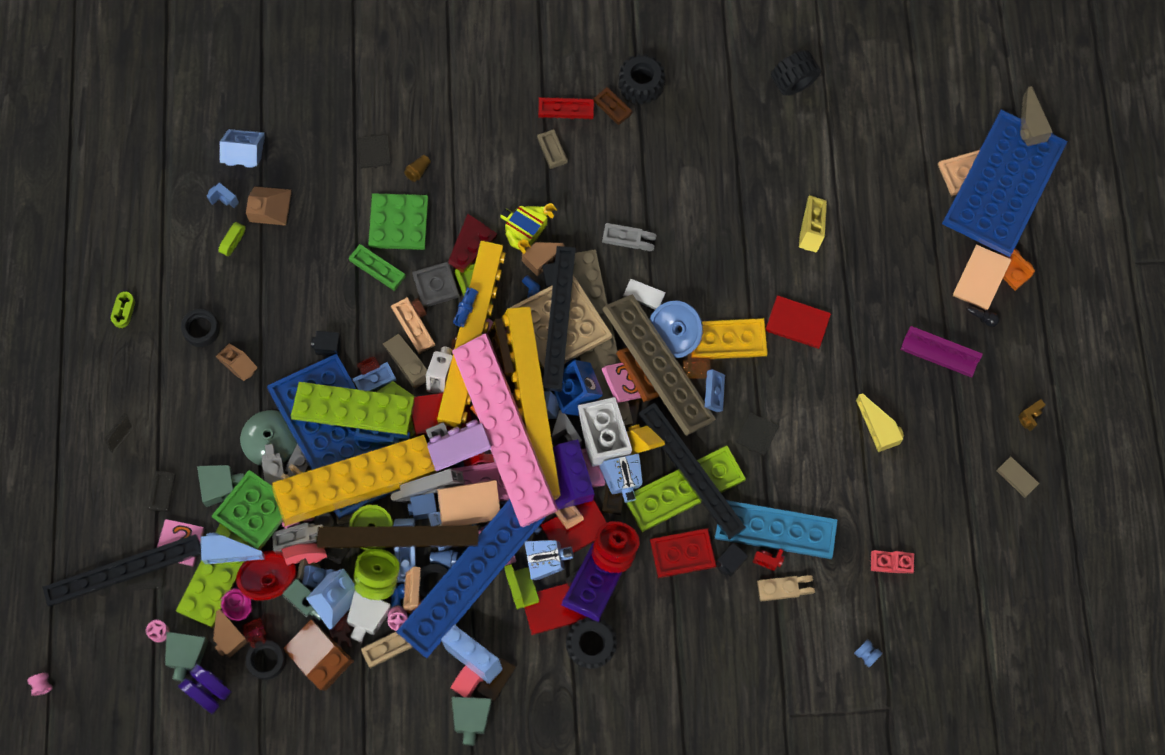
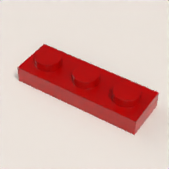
(566, 108)

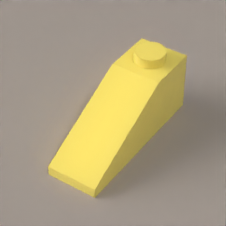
(813, 224)
(881, 426)

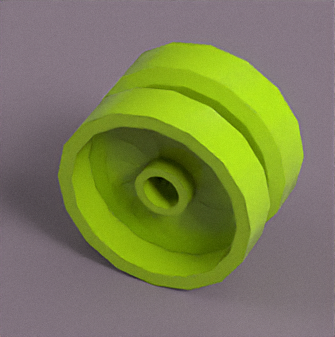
(371, 516)
(376, 574)

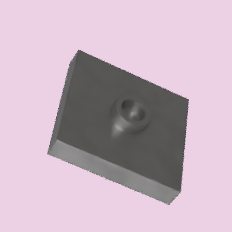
(435, 284)

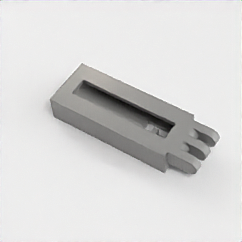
(428, 485)

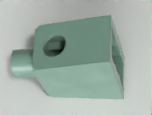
(217, 483)
(295, 595)
(183, 653)
(470, 717)

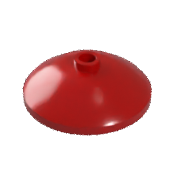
(265, 577)

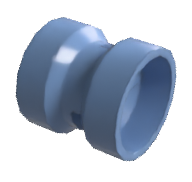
(868, 653)

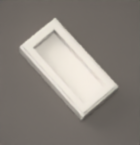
(644, 294)

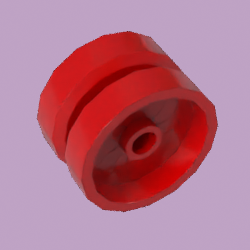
(615, 547)

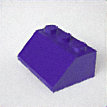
(572, 475)

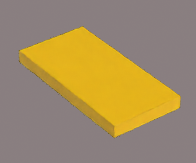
(732, 339)

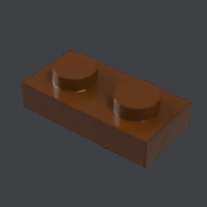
(612, 106)

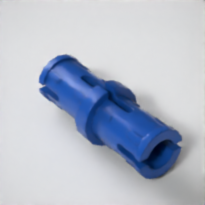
(465, 307)

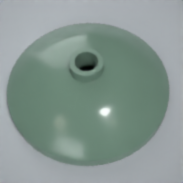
(253, 438)

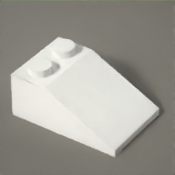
(604, 431)

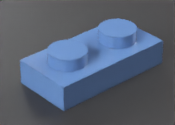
(375, 379)
(714, 390)

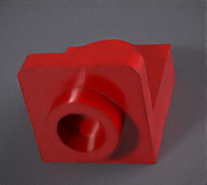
(481, 458)
(766, 560)

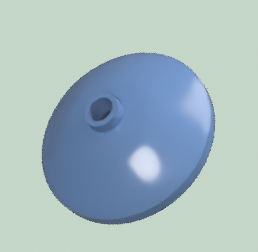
(667, 320)

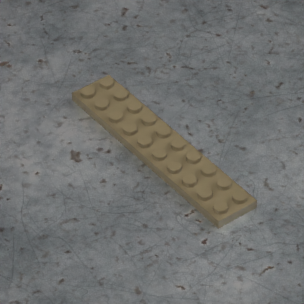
(589, 277)

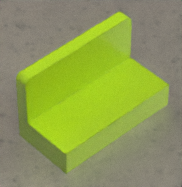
(521, 586)

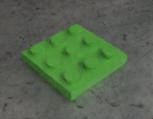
(398, 221)
(250, 511)

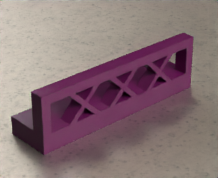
(941, 351)

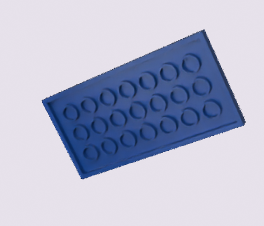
(1003, 186)
(317, 441)

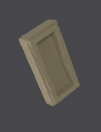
(552, 149)
(1017, 476)

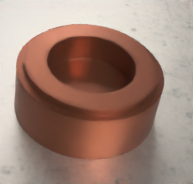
(419, 308)

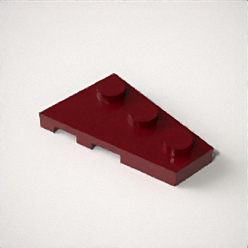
(468, 243)

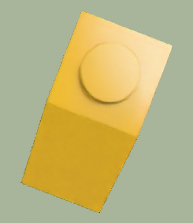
(643, 439)

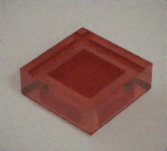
(368, 365)

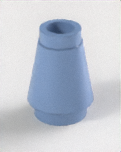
(444, 558)

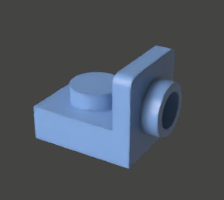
(222, 193)
(314, 575)

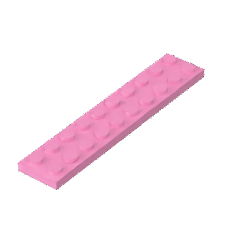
(505, 430)

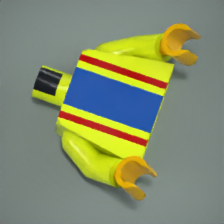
(526, 224)

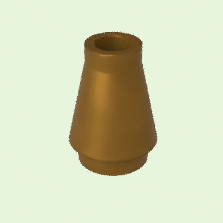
(416, 169)

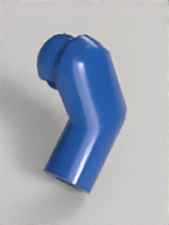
(534, 287)
(397, 596)

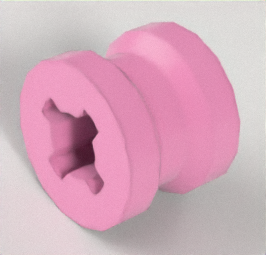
(396, 622)
(155, 628)
(39, 684)

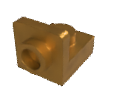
(1027, 416)

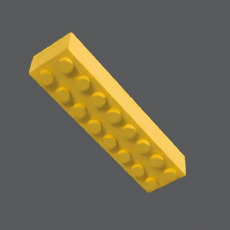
(352, 480)

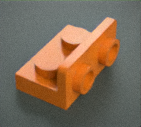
(1018, 271)

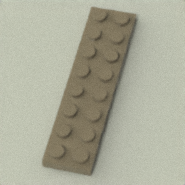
(659, 364)

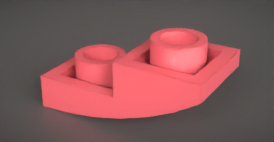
(310, 551)
(892, 562)
(466, 682)

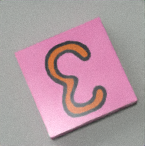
(620, 383)
(175, 531)

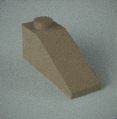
(1034, 123)
(406, 361)

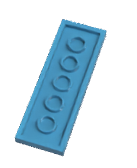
(783, 530)

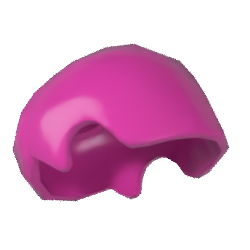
(235, 605)

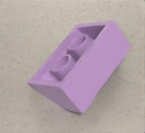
(458, 445)

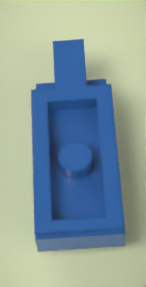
(380, 437)

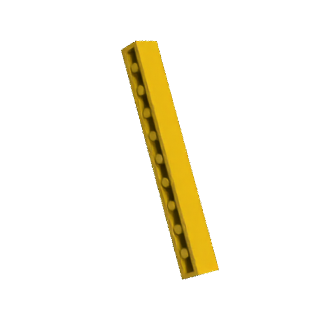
(483, 280)
(529, 389)

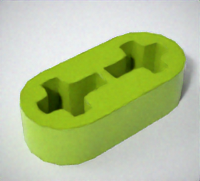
(232, 239)
(118, 309)

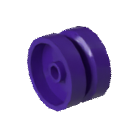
(207, 686)

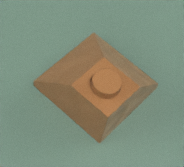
(268, 205)

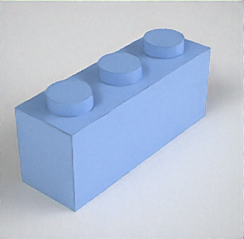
(471, 654)

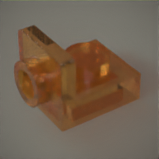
(696, 367)

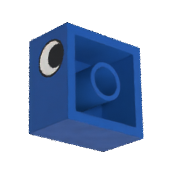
(578, 387)

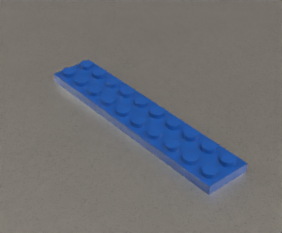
(466, 581)

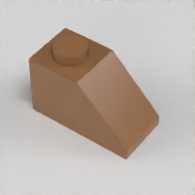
(540, 255)
(237, 362)
(227, 636)

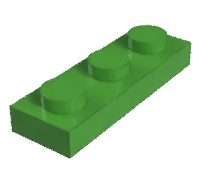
(377, 267)

